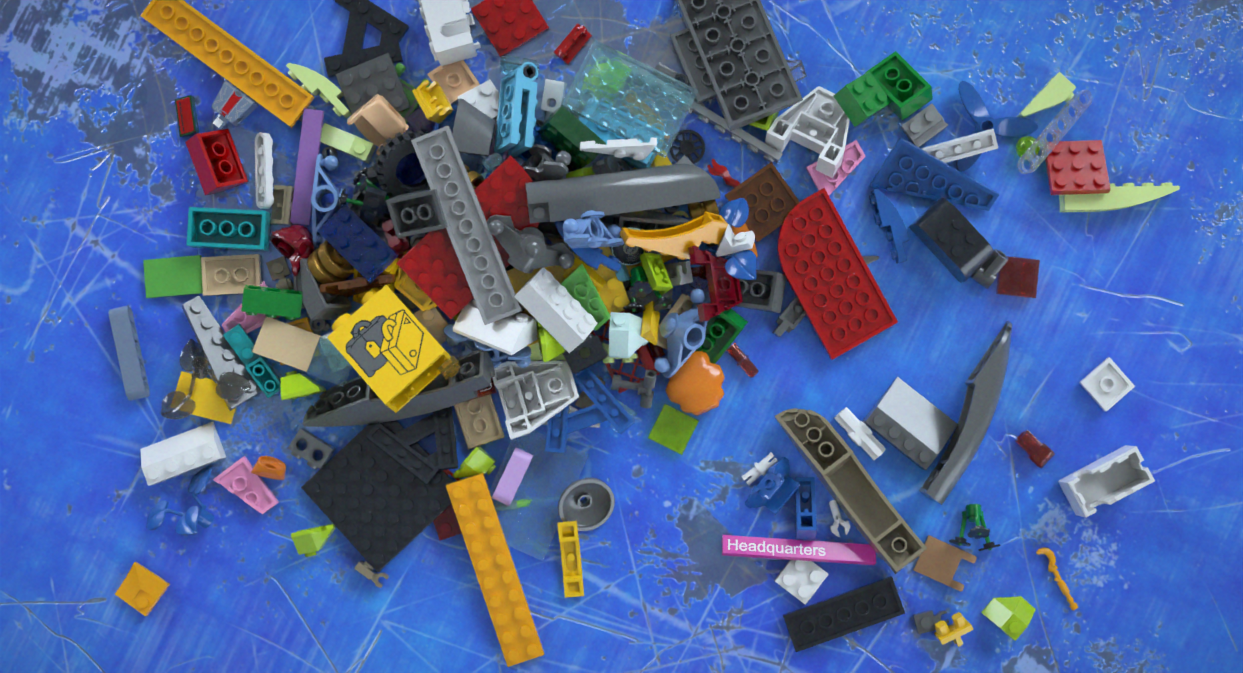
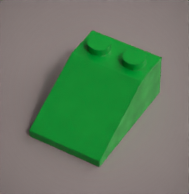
(902, 85)
(721, 332)

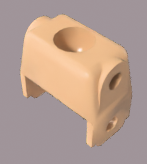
(378, 121)

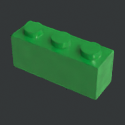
(272, 302)

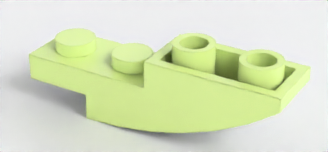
(316, 83)

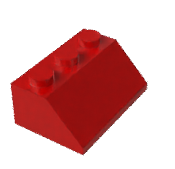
(216, 161)

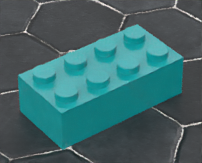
(228, 229)

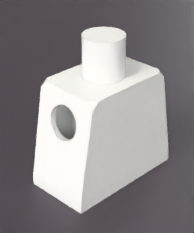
(552, 90)

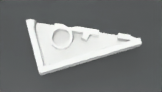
(621, 148)

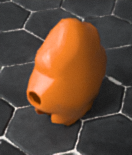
(696, 385)

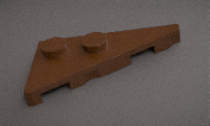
(356, 286)

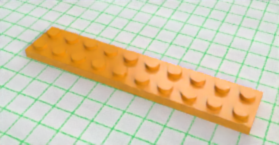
(229, 58)
(495, 569)

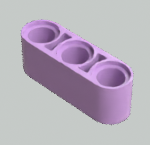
(512, 476)

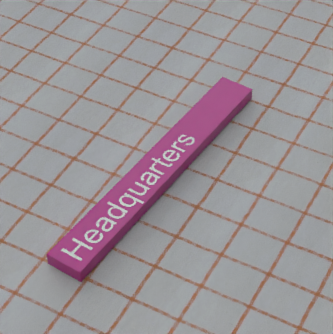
(798, 550)

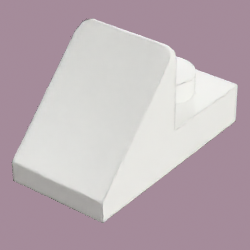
(734, 243)

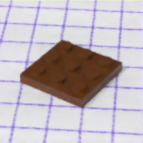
(767, 199)

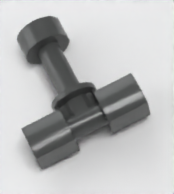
(644, 387)

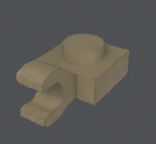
(369, 572)

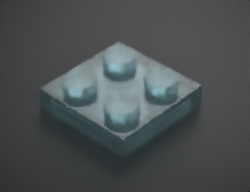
(329, 364)

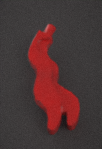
(720, 170)

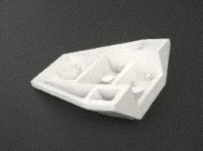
(533, 393)

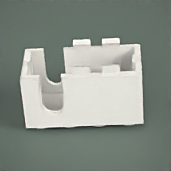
(449, 29)
(1106, 480)

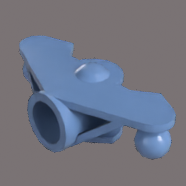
(319, 191)
(591, 232)
(683, 335)
(521, 357)

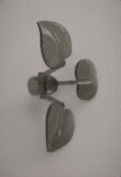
(230, 386)

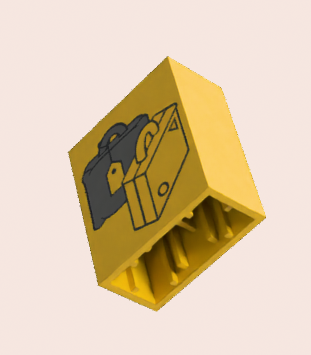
(388, 347)

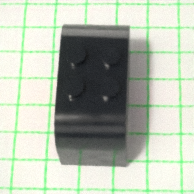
(952, 239)

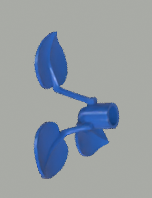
(739, 264)
(195, 515)

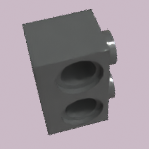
(313, 444)

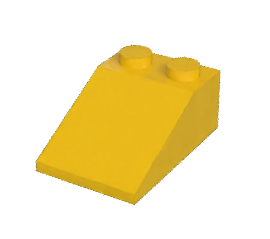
(206, 399)

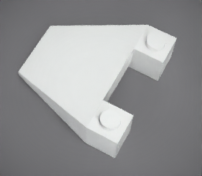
(815, 124)

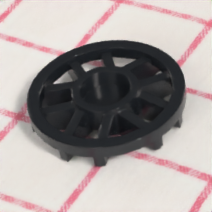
(687, 146)

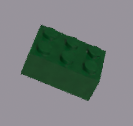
(566, 133)

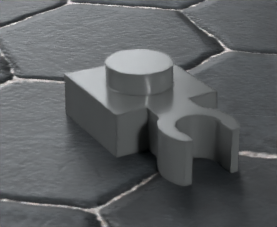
(926, 620)

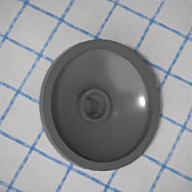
(590, 511)

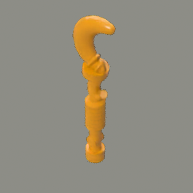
(1052, 568)

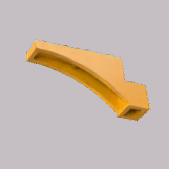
(676, 240)

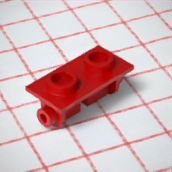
(572, 43)

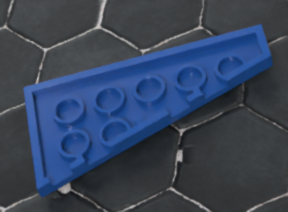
(925, 176)

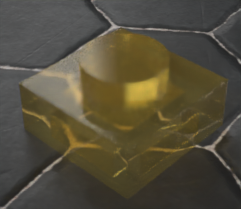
(449, 368)

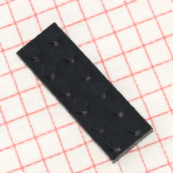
(843, 614)

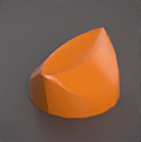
(269, 468)

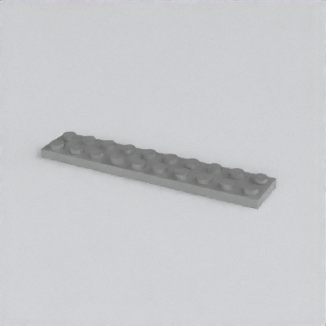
(467, 225)

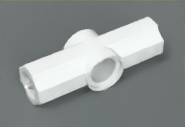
(859, 433)

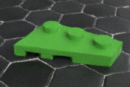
(583, 290)

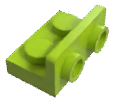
(656, 272)

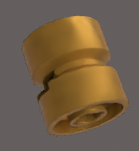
(697, 209)

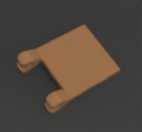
(941, 562)

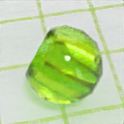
(1024, 143)

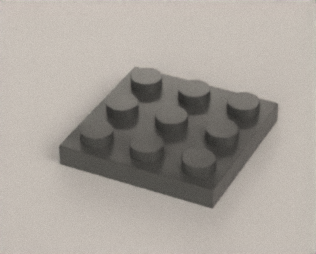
(373, 78)

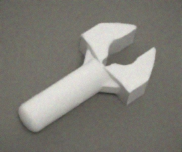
(837, 519)

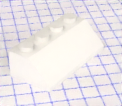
(505, 335)
(181, 454)

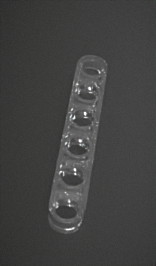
(1056, 133)

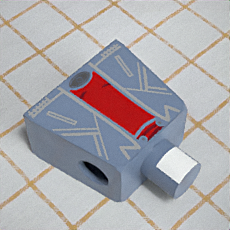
(231, 106)

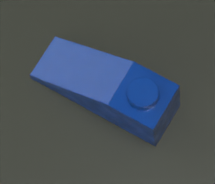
(805, 509)

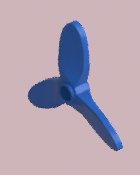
(1002, 126)

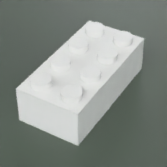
(556, 310)

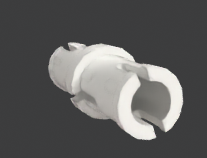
(759, 469)

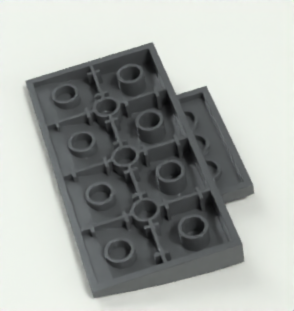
(734, 58)

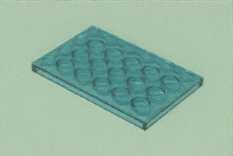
(629, 97)
(534, 514)

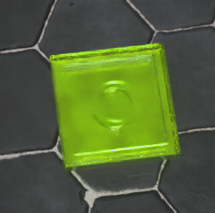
(673, 429)

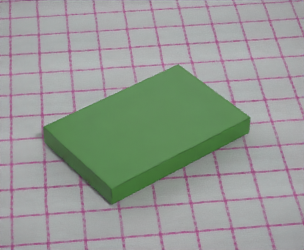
(173, 276)

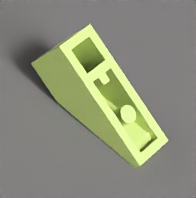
(1053, 93)
(347, 143)

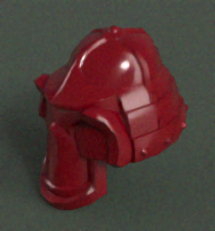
(294, 244)

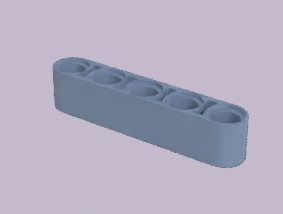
(129, 353)

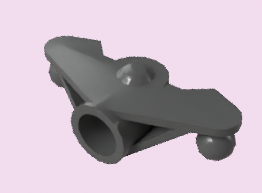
(541, 165)
(527, 246)

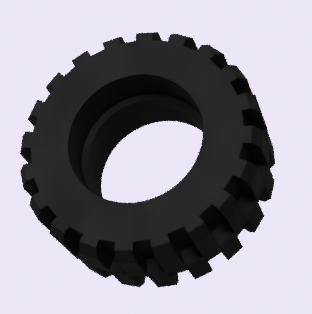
(388, 161)

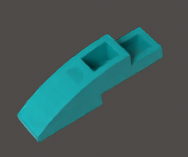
(255, 364)

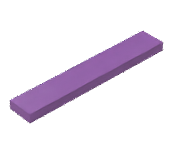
(306, 165)

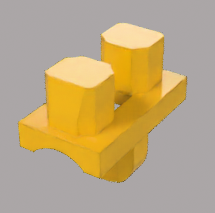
(954, 631)

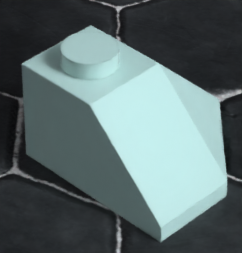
(625, 335)

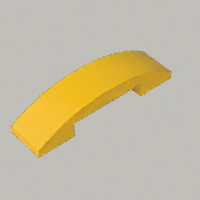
(571, 559)

